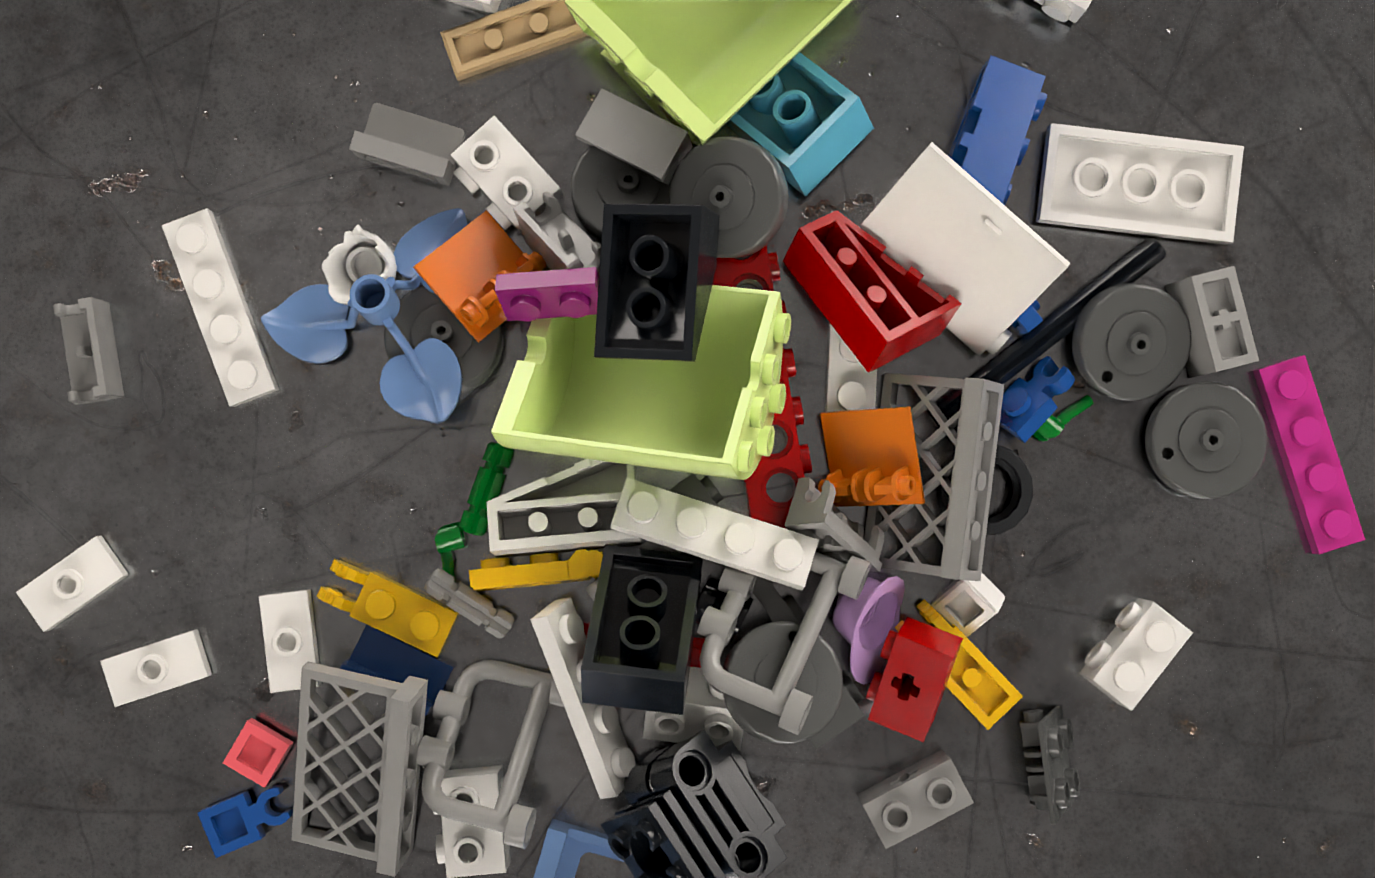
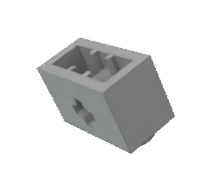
(915, 798)

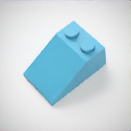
(804, 122)

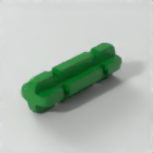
(485, 488)

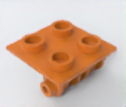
(466, 270)
(872, 457)

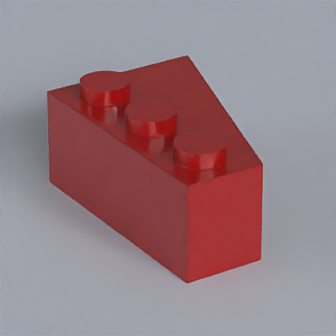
(864, 292)

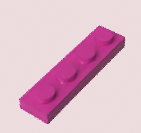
(1309, 455)

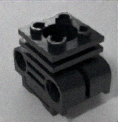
(695, 816)

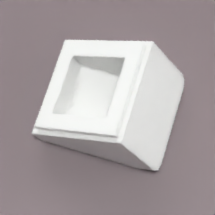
(969, 603)

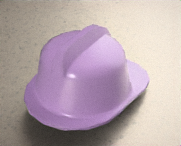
(867, 623)

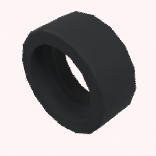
(1022, 492)

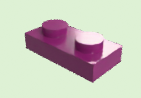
(548, 293)

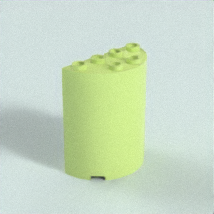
(701, 56)
(655, 413)

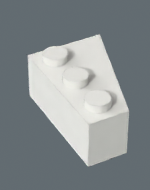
(561, 512)

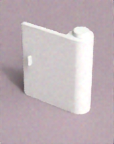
(964, 247)

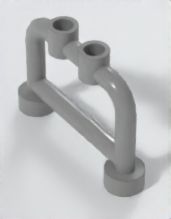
(720, 624)
(438, 753)

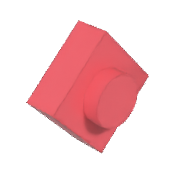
(258, 752)

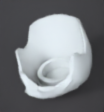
(357, 256)

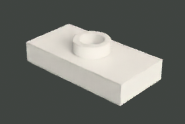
(72, 583)
(288, 637)
(156, 668)

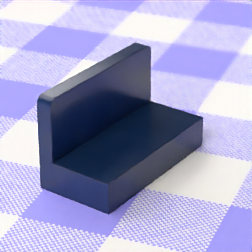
(395, 660)

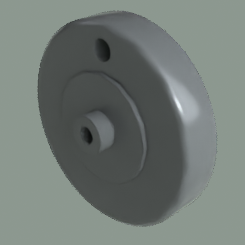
(608, 180)
(738, 184)
(425, 316)
(1131, 341)
(1206, 440)
(759, 659)

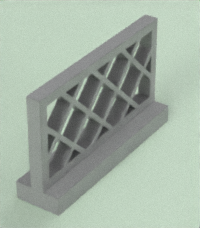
(970, 482)
(399, 770)

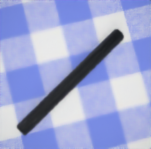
(1058, 323)

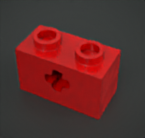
(907, 703)

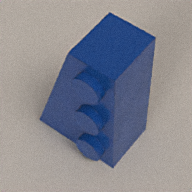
(996, 124)

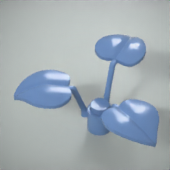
(312, 326)

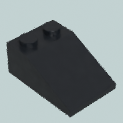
(654, 280)
(642, 630)

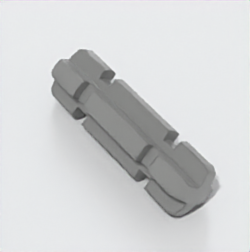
(469, 603)

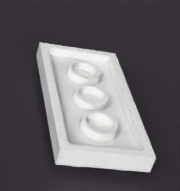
(1140, 184)

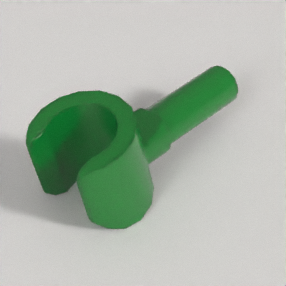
(1054, 425)
(449, 539)

